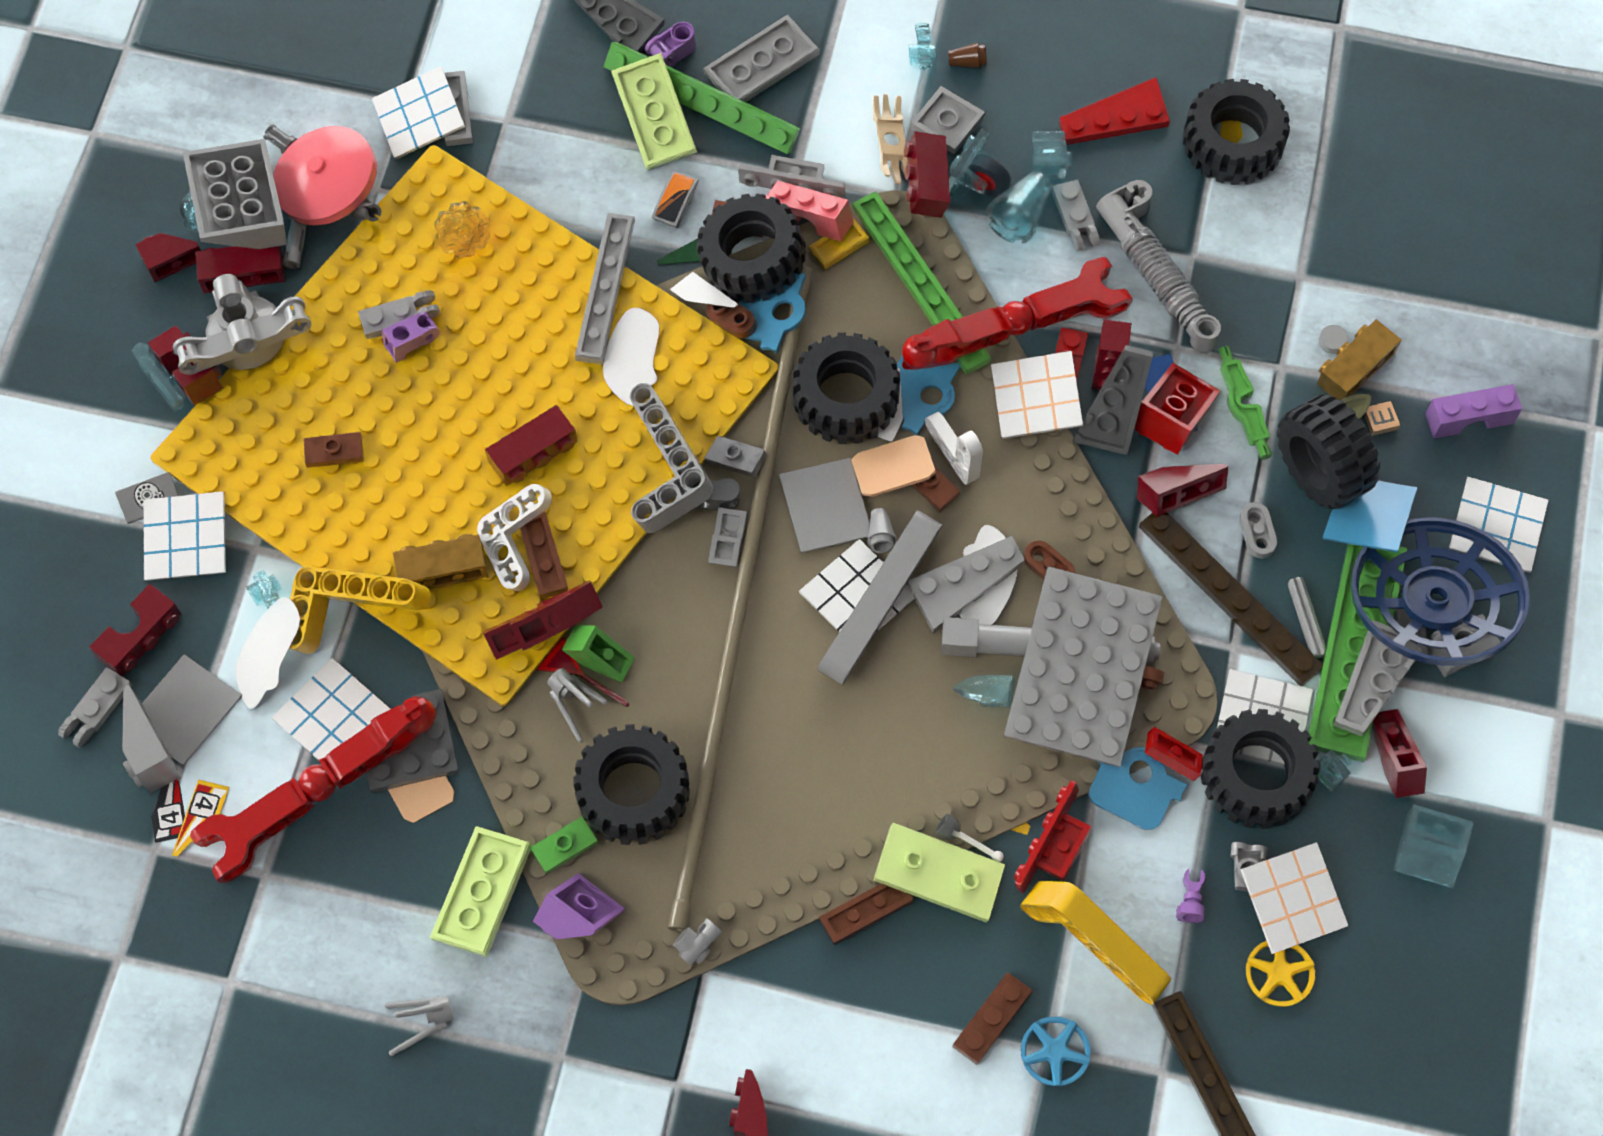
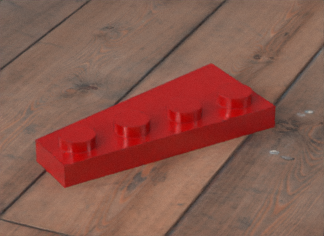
(1123, 113)

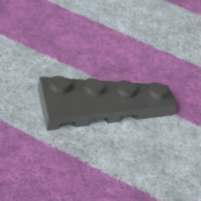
(624, 21)
(1116, 407)

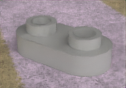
(1258, 532)

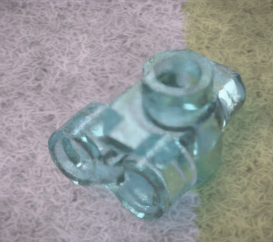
(922, 52)
(264, 589)

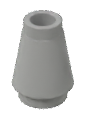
(881, 534)

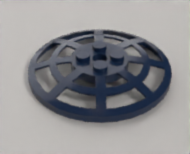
(1449, 585)

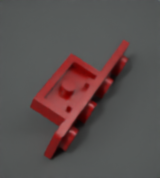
(1058, 843)

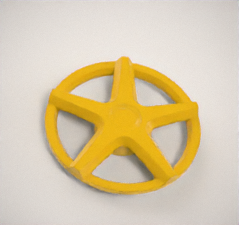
(1280, 974)

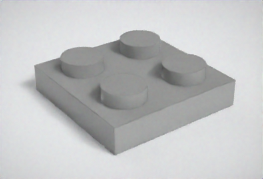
(948, 116)

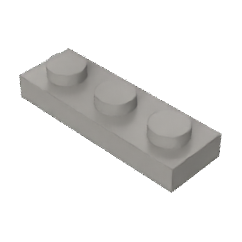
(458, 86)

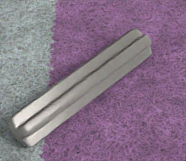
(1307, 617)

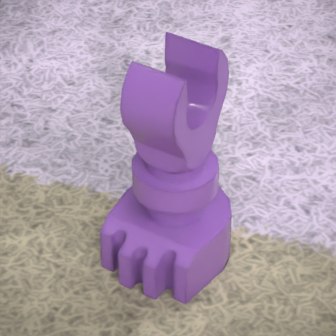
(1191, 909)

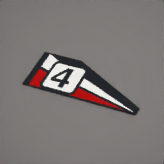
(168, 813)

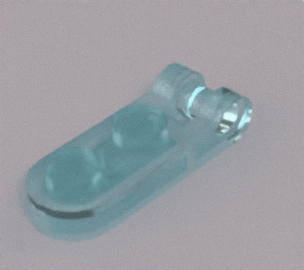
(159, 377)

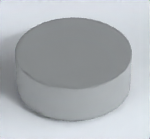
(1332, 338)

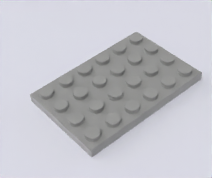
(1083, 667)

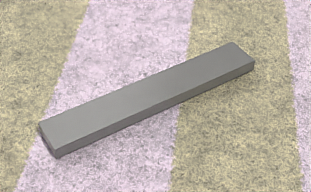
(605, 288)

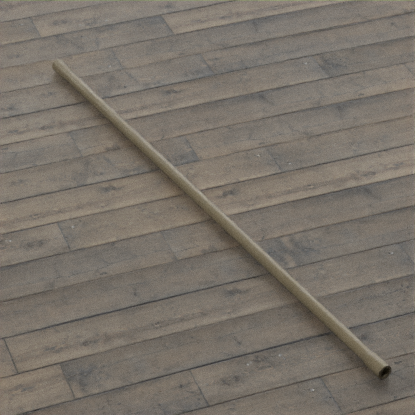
(681, 904)

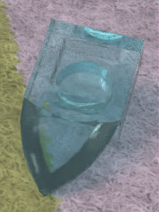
(987, 690)

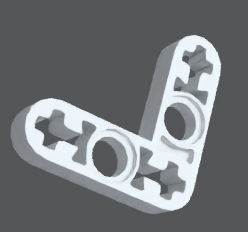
(962, 452)
(502, 534)

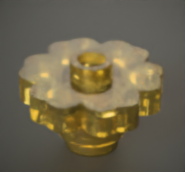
(462, 229)

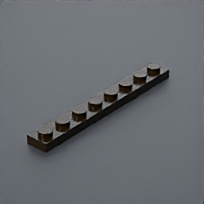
(1232, 597)

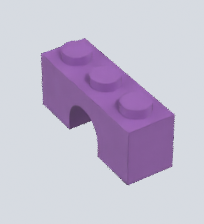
(1452, 413)

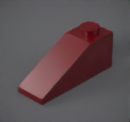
(1180, 485)
(1399, 754)

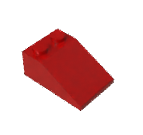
(1175, 408)

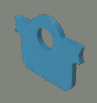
(769, 329)
(914, 383)
(1132, 801)

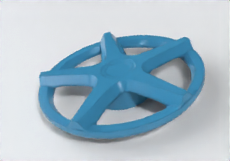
(1055, 1050)

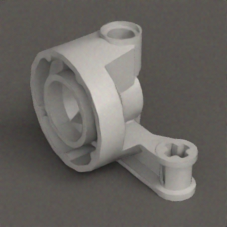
(242, 329)

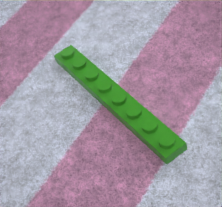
(716, 103)
(912, 270)

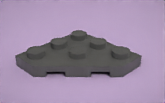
(424, 759)

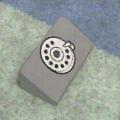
(132, 497)

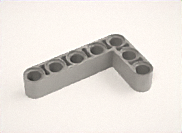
(675, 454)

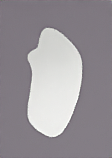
(631, 353)
(994, 599)
(265, 650)

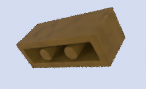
(1358, 360)
(442, 562)

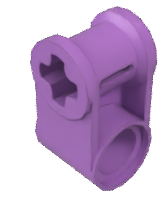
(671, 46)

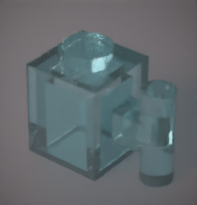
(1050, 153)

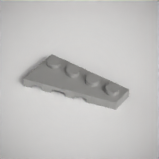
(965, 580)
(1372, 681)

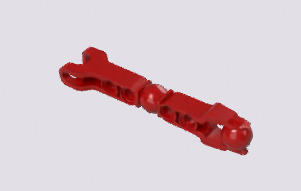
(956, 338)
(246, 831)

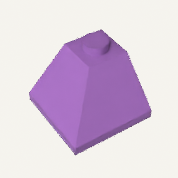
(576, 909)

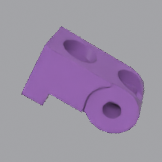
(409, 335)

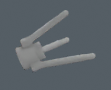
(566, 686)
(436, 1010)

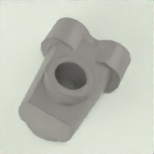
(1244, 856)
(695, 945)

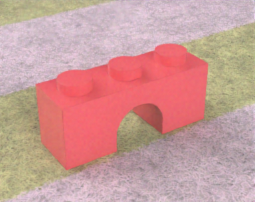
(826, 212)

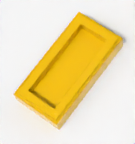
(831, 251)

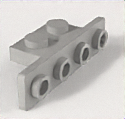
(791, 171)

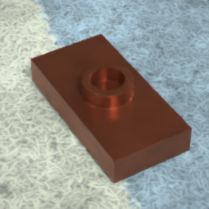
(333, 449)
(937, 490)

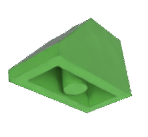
(598, 652)

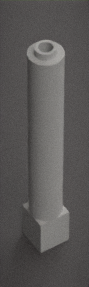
(968, 637)

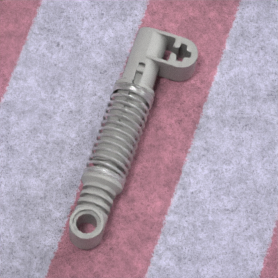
(1141, 246)

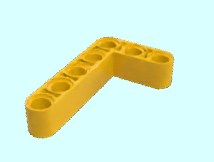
(316, 595)
(1099, 934)

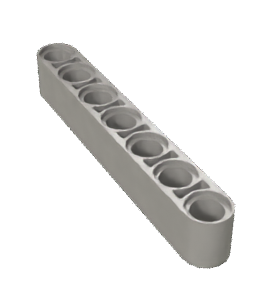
(879, 597)

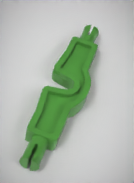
(1248, 415)

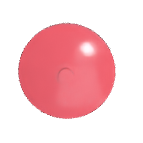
(325, 175)

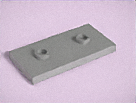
(762, 60)

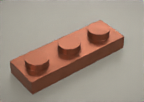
(543, 557)
(863, 912)
(992, 1018)

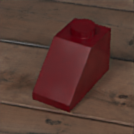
(167, 254)

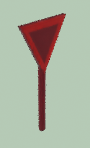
(559, 659)

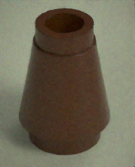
(968, 56)

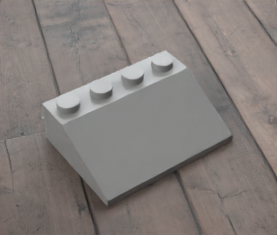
(235, 195)

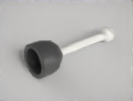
(950, 828)

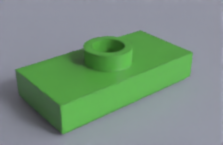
(564, 845)

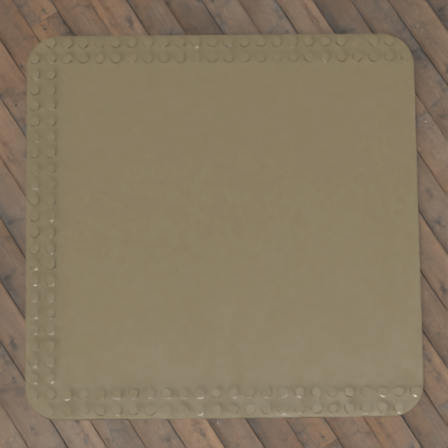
(802, 762)

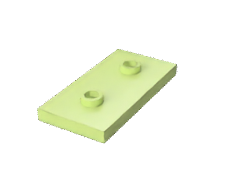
(654, 111)
(939, 872)
(481, 891)

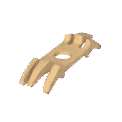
(890, 125)

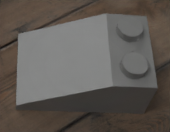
(145, 752)

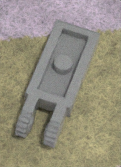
(1075, 213)
(390, 313)
(95, 707)

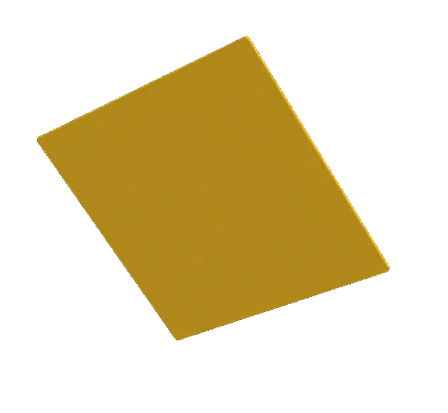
(425, 422)

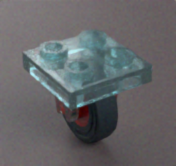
(978, 169)

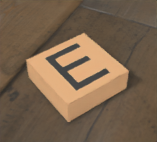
(1381, 418)

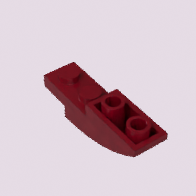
(543, 621)
(751, 1115)

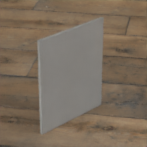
(825, 505)
(188, 707)

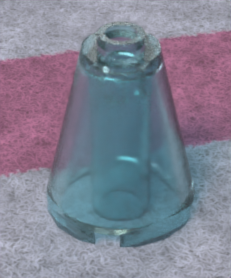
(1020, 208)

